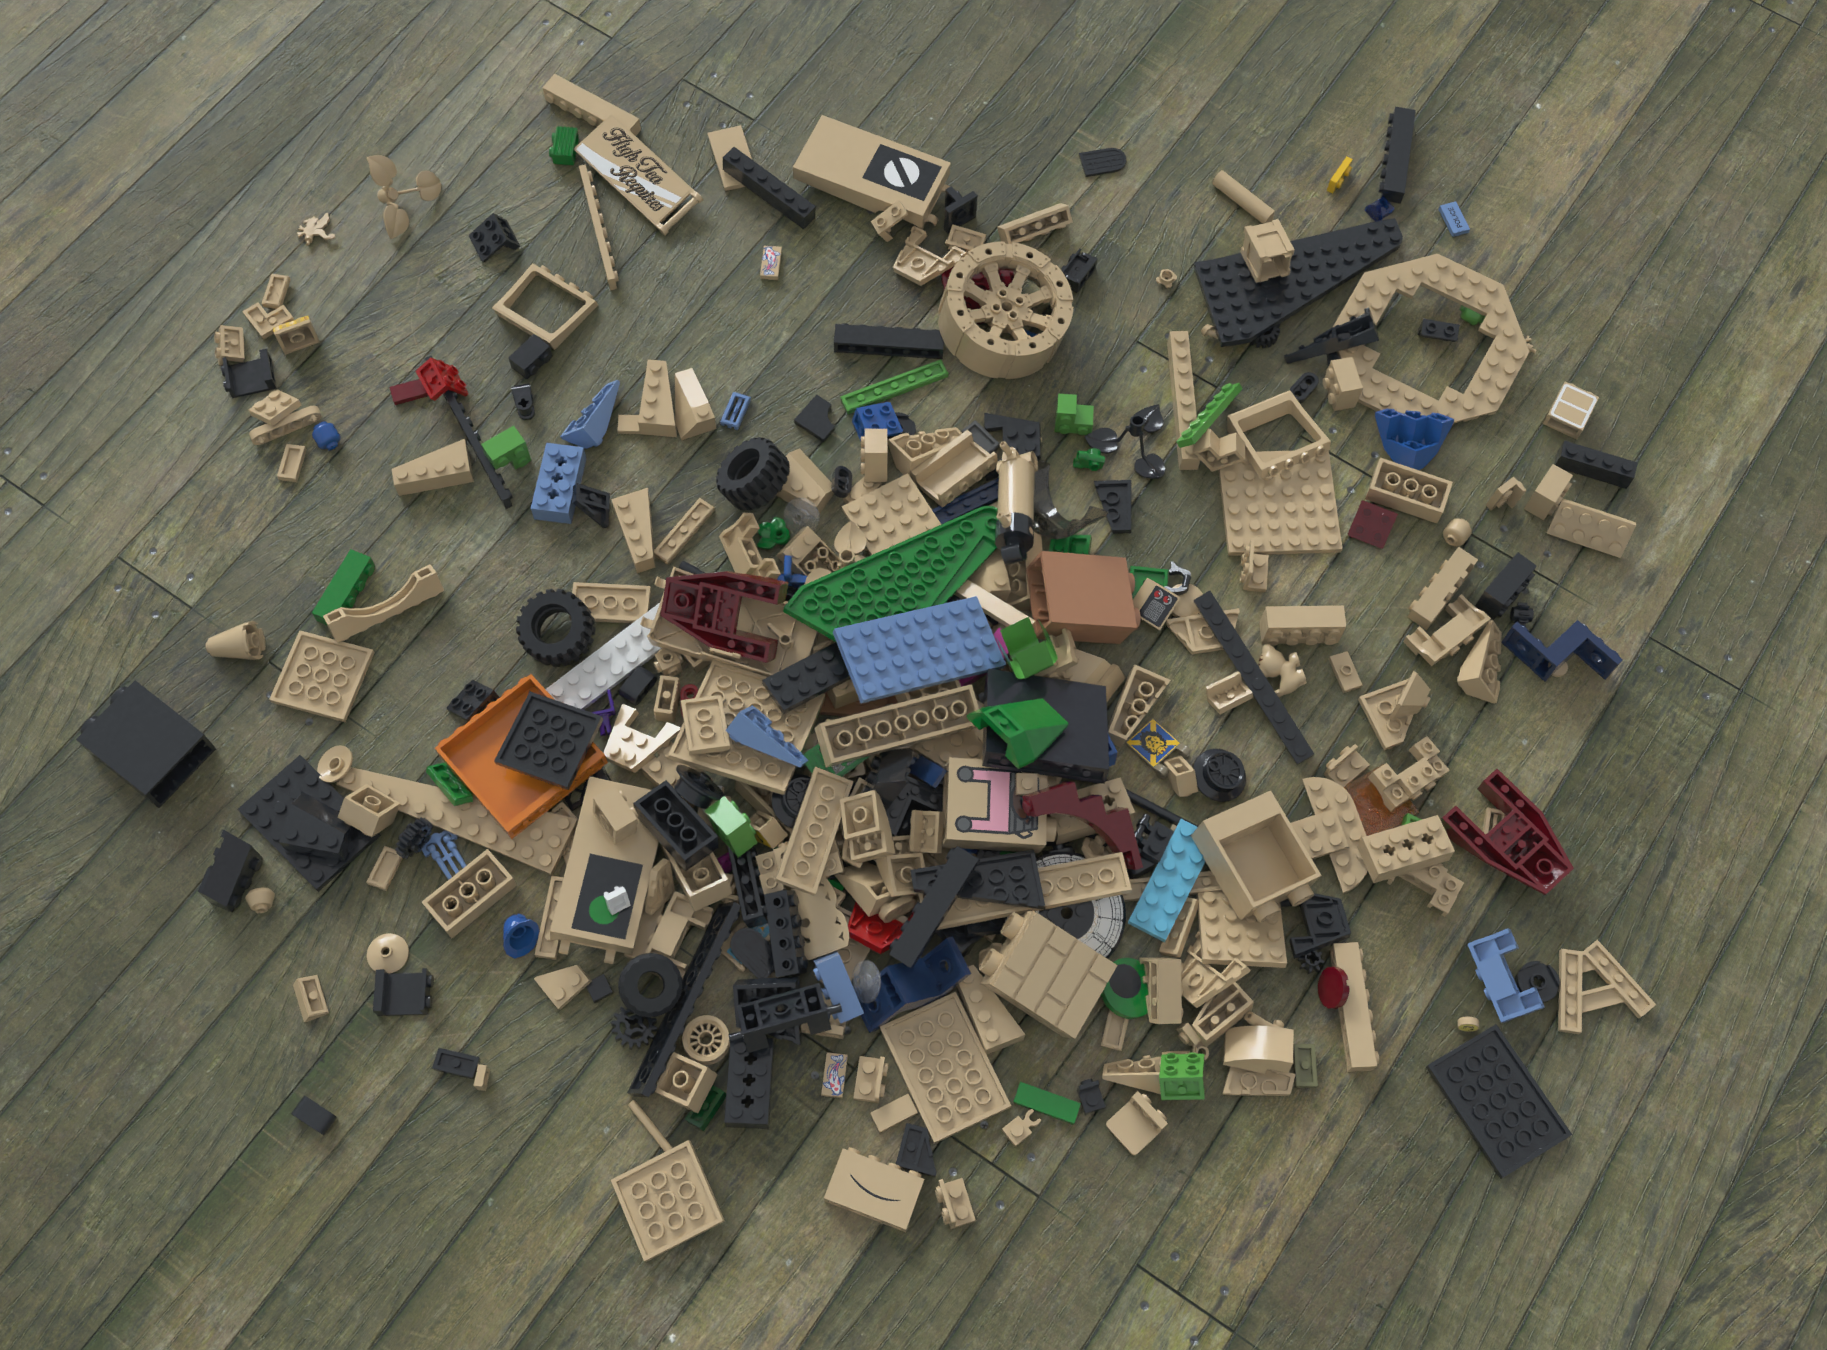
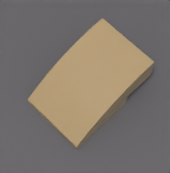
(866, 827)
(896, 867)
(1259, 1048)

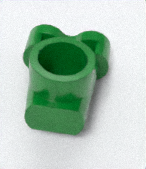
(1089, 459)

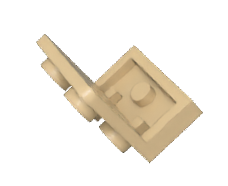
(1137, 1123)

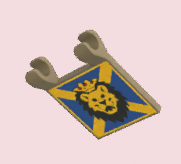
(1154, 745)

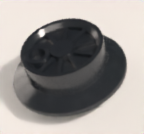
(1219, 775)
(697, 787)
(787, 806)

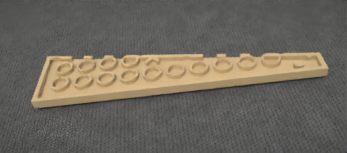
(536, 846)

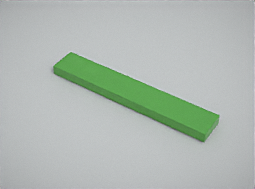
(894, 386)

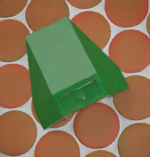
(1024, 725)

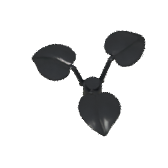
(1146, 420)

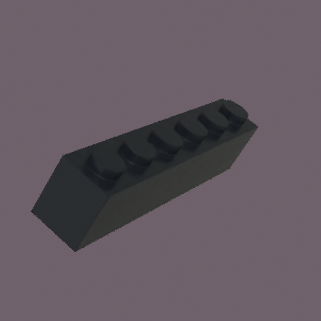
(1397, 155)
(769, 188)
(888, 341)
(934, 907)

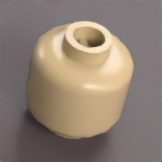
(1457, 532)

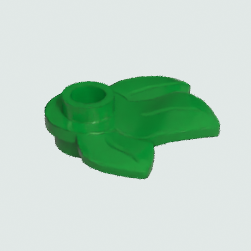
(771, 533)

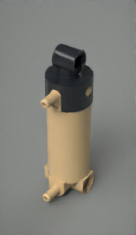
(1015, 504)

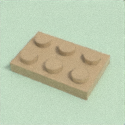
(705, 725)

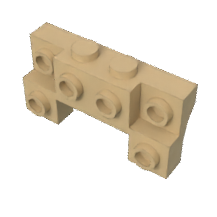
(743, 551)
(1449, 638)
(1064, 648)
(1408, 784)
(770, 863)
(1437, 883)
(674, 926)

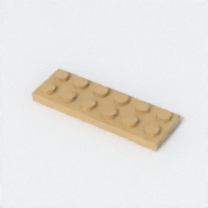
(813, 831)

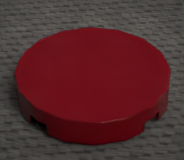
(1333, 987)

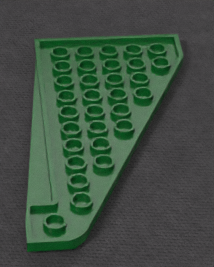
(899, 578)

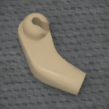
(1255, 1020)

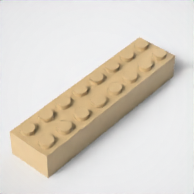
(896, 725)

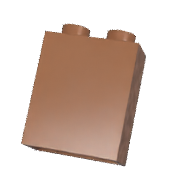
(1083, 595)

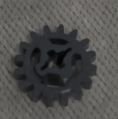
(413, 838)
(629, 1034)

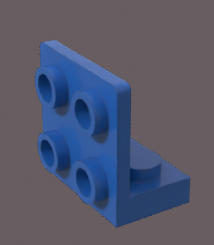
(876, 417)

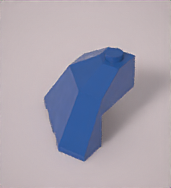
(1412, 437)

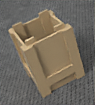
(1267, 250)

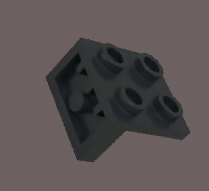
(493, 235)
(472, 700)

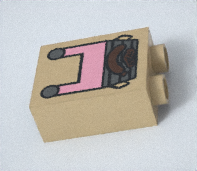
(987, 813)

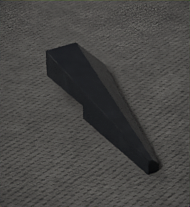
(1340, 337)

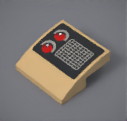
(1155, 603)

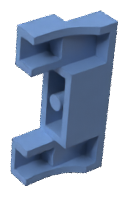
(1498, 979)

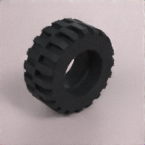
(752, 474)
(538, 611)

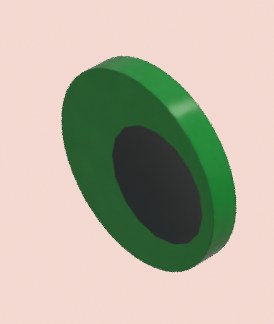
(1125, 989)

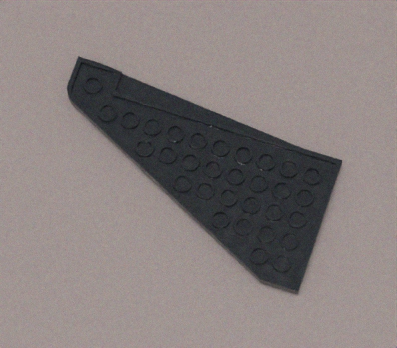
(1320, 264)

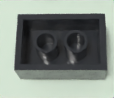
(1506, 586)

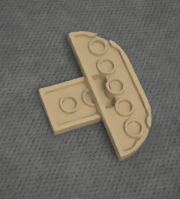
(1333, 830)

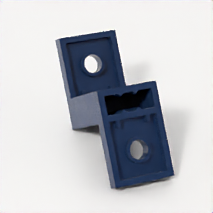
(1574, 640)
(915, 987)

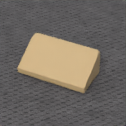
(310, 998)

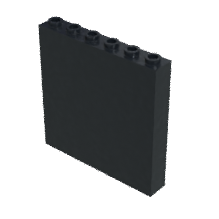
(1079, 750)

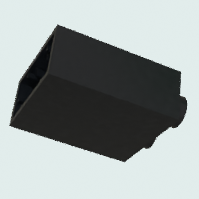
(145, 743)

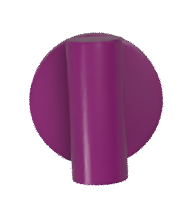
(725, 862)

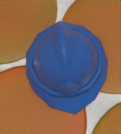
(519, 935)

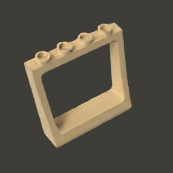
(554, 339)
(1268, 411)

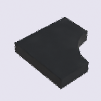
(815, 418)

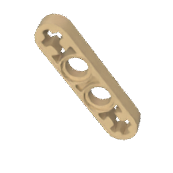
(285, 426)

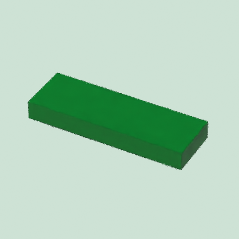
(449, 784)
(1047, 1103)

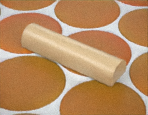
(1243, 197)

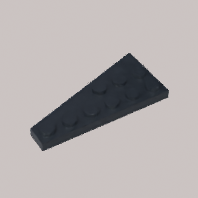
(997, 879)

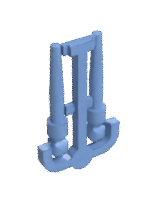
(436, 838)

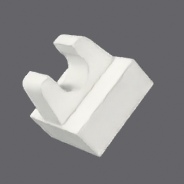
(617, 900)

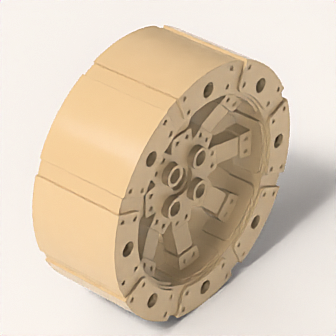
(1004, 357)

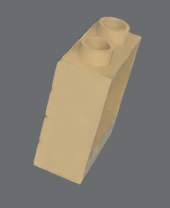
(1257, 857)
(1046, 973)

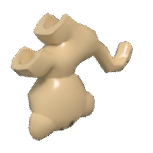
(1274, 664)

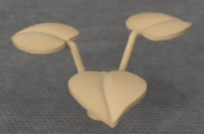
(382, 171)
(847, 543)

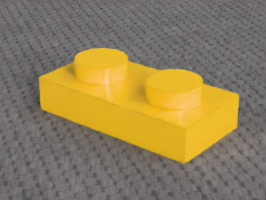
(1337, 179)

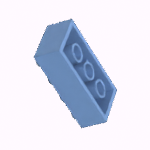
(559, 472)

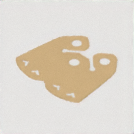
(822, 916)

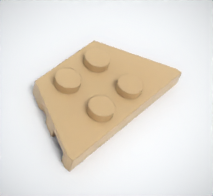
(1196, 634)

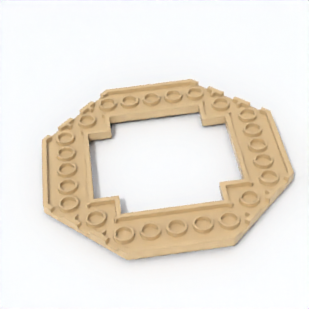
(1465, 288)

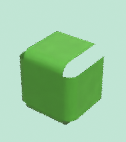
(1025, 650)

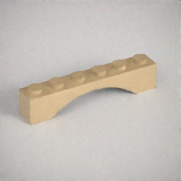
(419, 587)

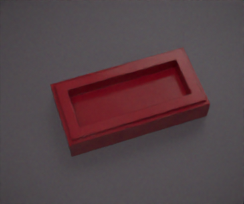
(408, 392)

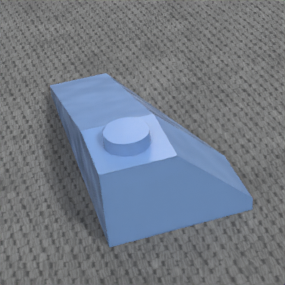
(594, 420)
(754, 730)

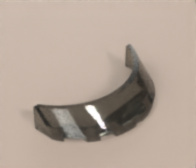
(1046, 517)

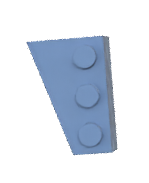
(837, 986)

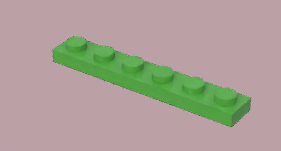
(1209, 415)

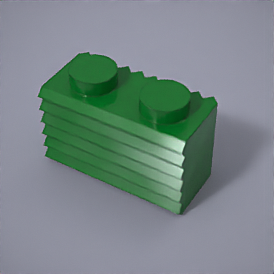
(564, 142)

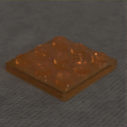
(1371, 808)

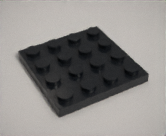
(549, 740)

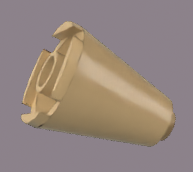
(238, 642)

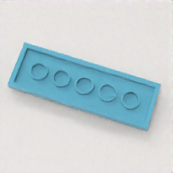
(1169, 884)

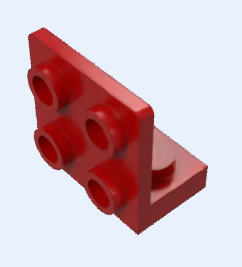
(439, 377)

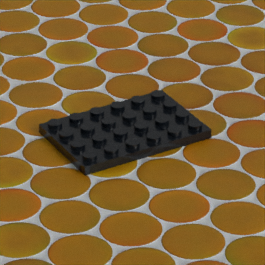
(269, 810)
(1498, 1101)

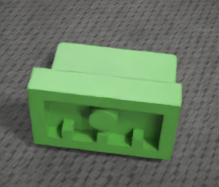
(1182, 1076)

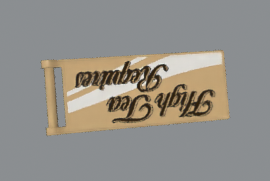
(637, 173)

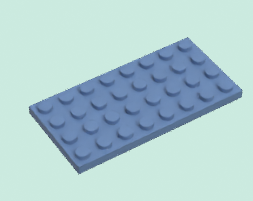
(918, 649)

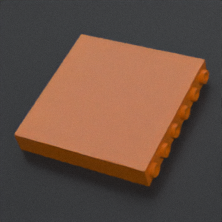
(506, 794)

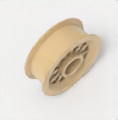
(691, 1028)

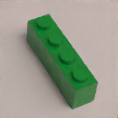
(345, 584)

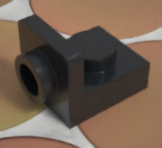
(1090, 1096)

